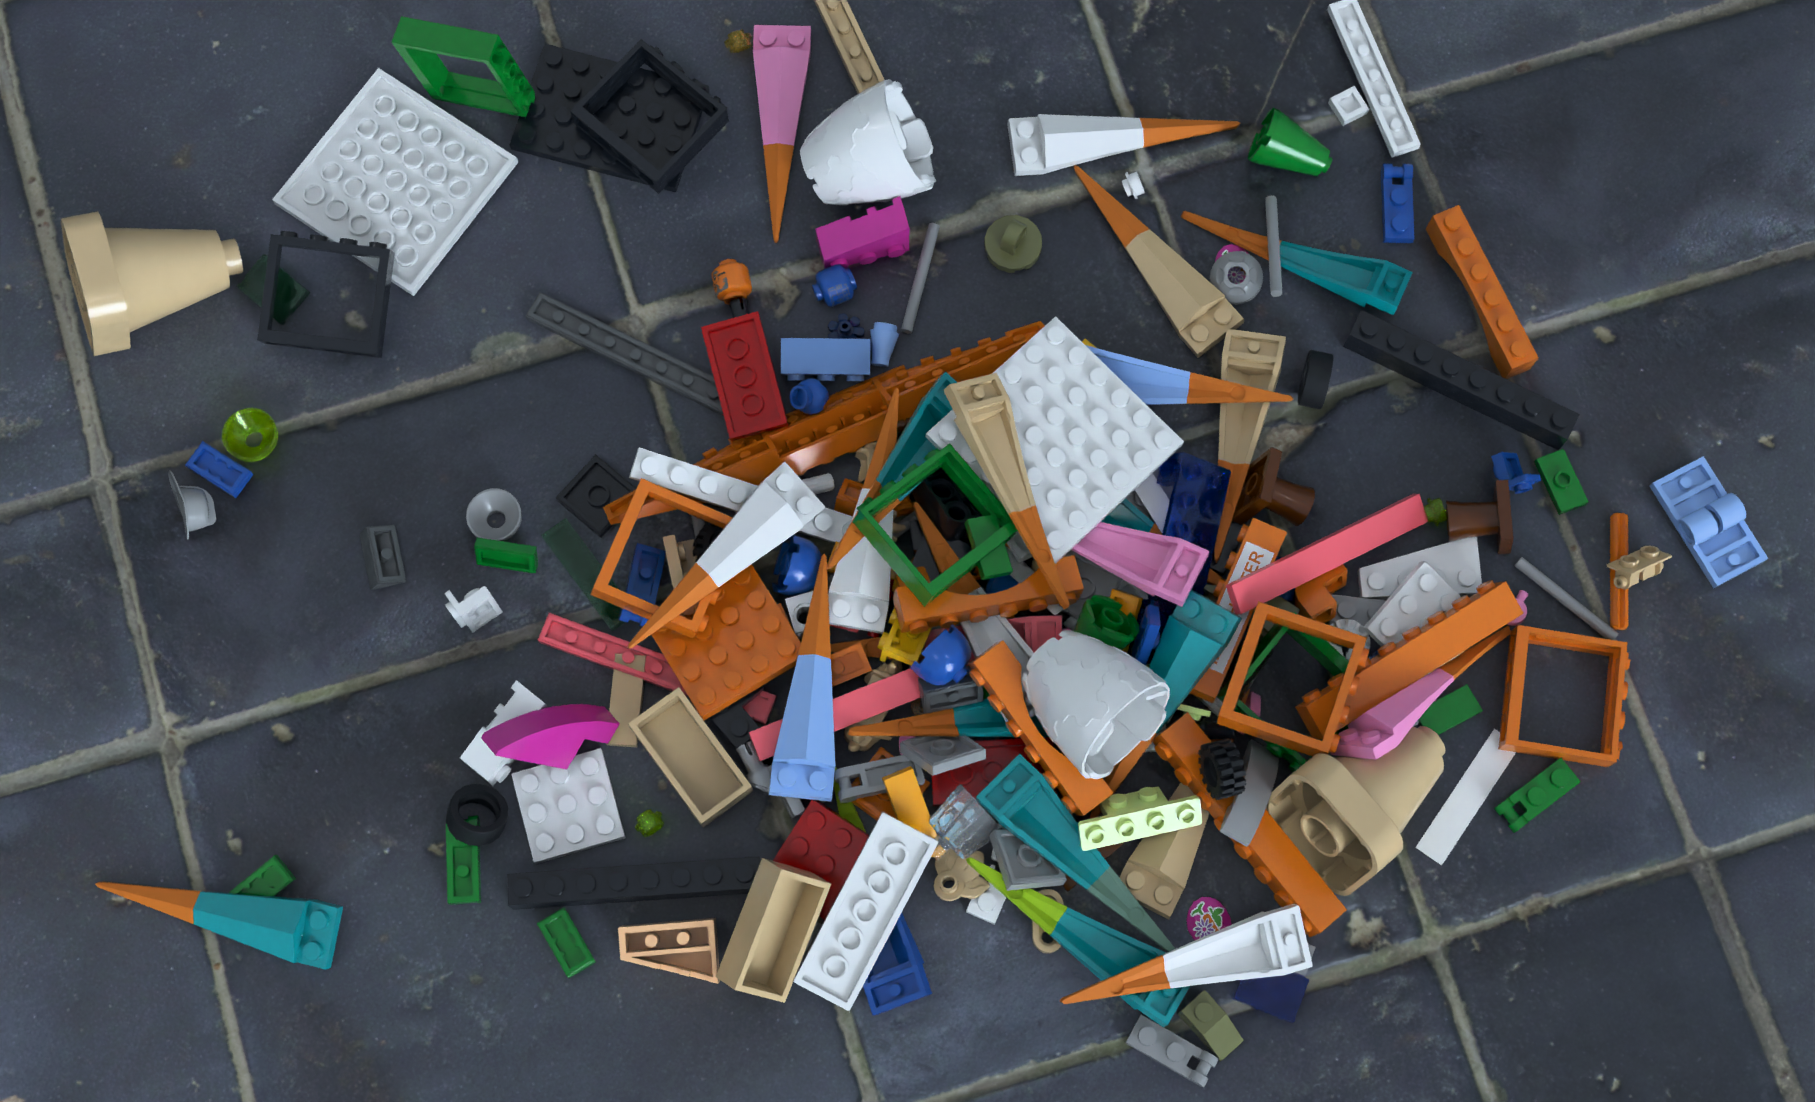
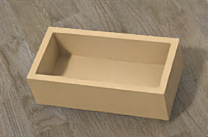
(690, 757)
(773, 930)

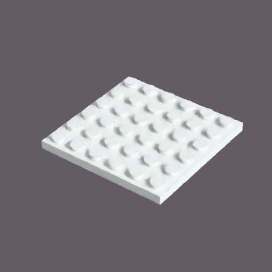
(396, 177)
(1078, 432)

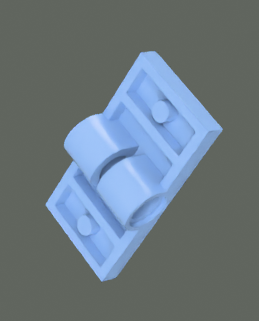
(1709, 521)

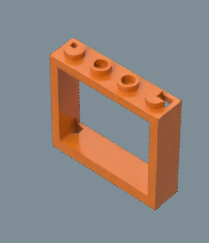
(632, 603)
(1615, 692)
(1275, 734)

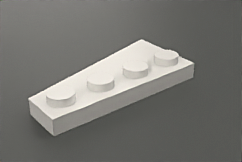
(1454, 561)

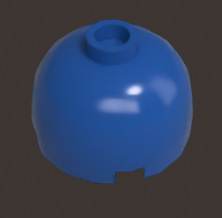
(796, 566)
(944, 658)

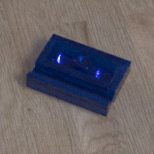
(1274, 995)

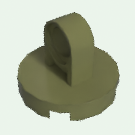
(1013, 243)

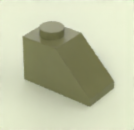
(1211, 1025)

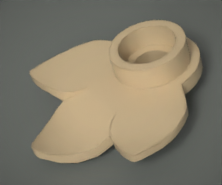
(966, 879)

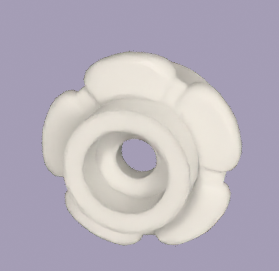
(1133, 185)

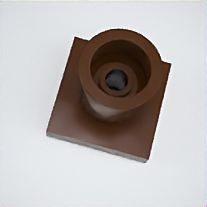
(1266, 490)
(1483, 518)

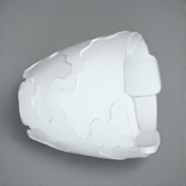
(869, 150)
(1094, 700)

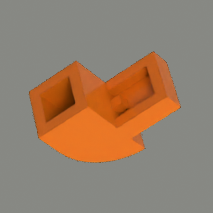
(1315, 596)

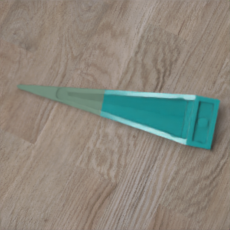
(1035, 814)

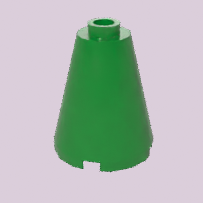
(1288, 146)
(1106, 622)

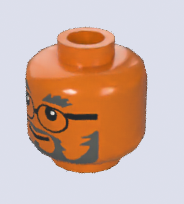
(731, 281)

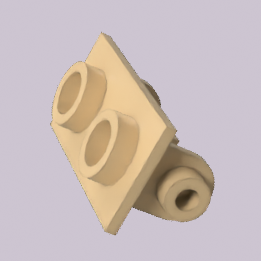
(1638, 565)

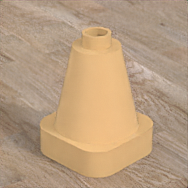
(140, 274)
(1352, 809)

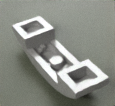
(1249, 807)

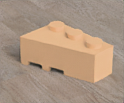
(673, 946)

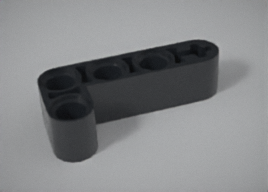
(945, 505)

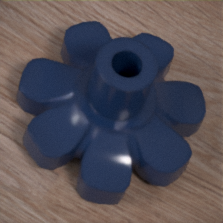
(845, 328)

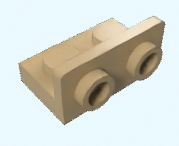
(679, 558)

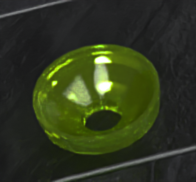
(244, 423)

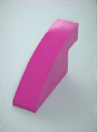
(551, 734)

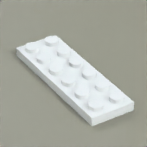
(865, 911)

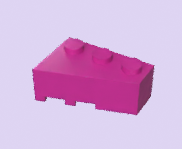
(865, 238)

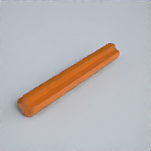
(1618, 548)

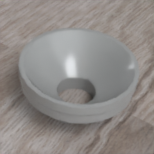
(1241, 292)
(490, 502)

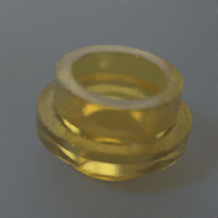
(738, 41)

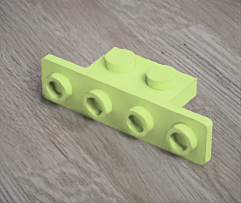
(1138, 816)

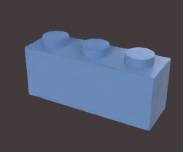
(825, 358)

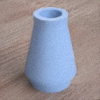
(882, 343)

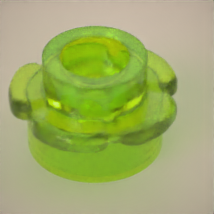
(1435, 511)
(649, 822)

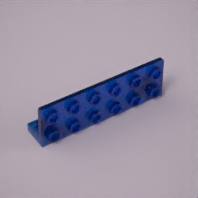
(1191, 514)

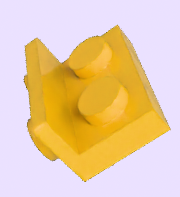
(901, 646)

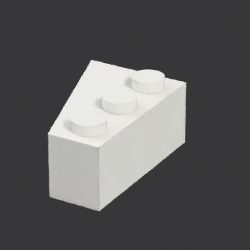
(478, 754)

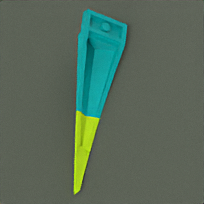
(1091, 943)

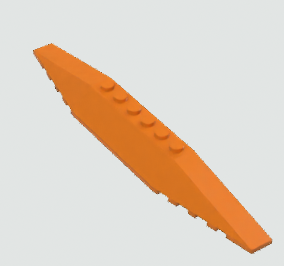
(845, 423)

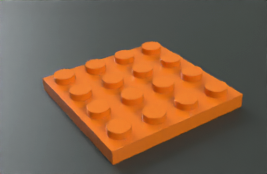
(738, 650)

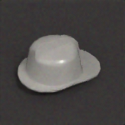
(194, 504)

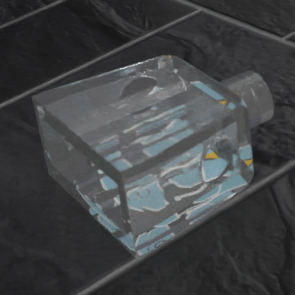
(961, 825)

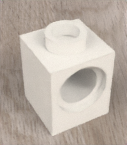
(796, 606)

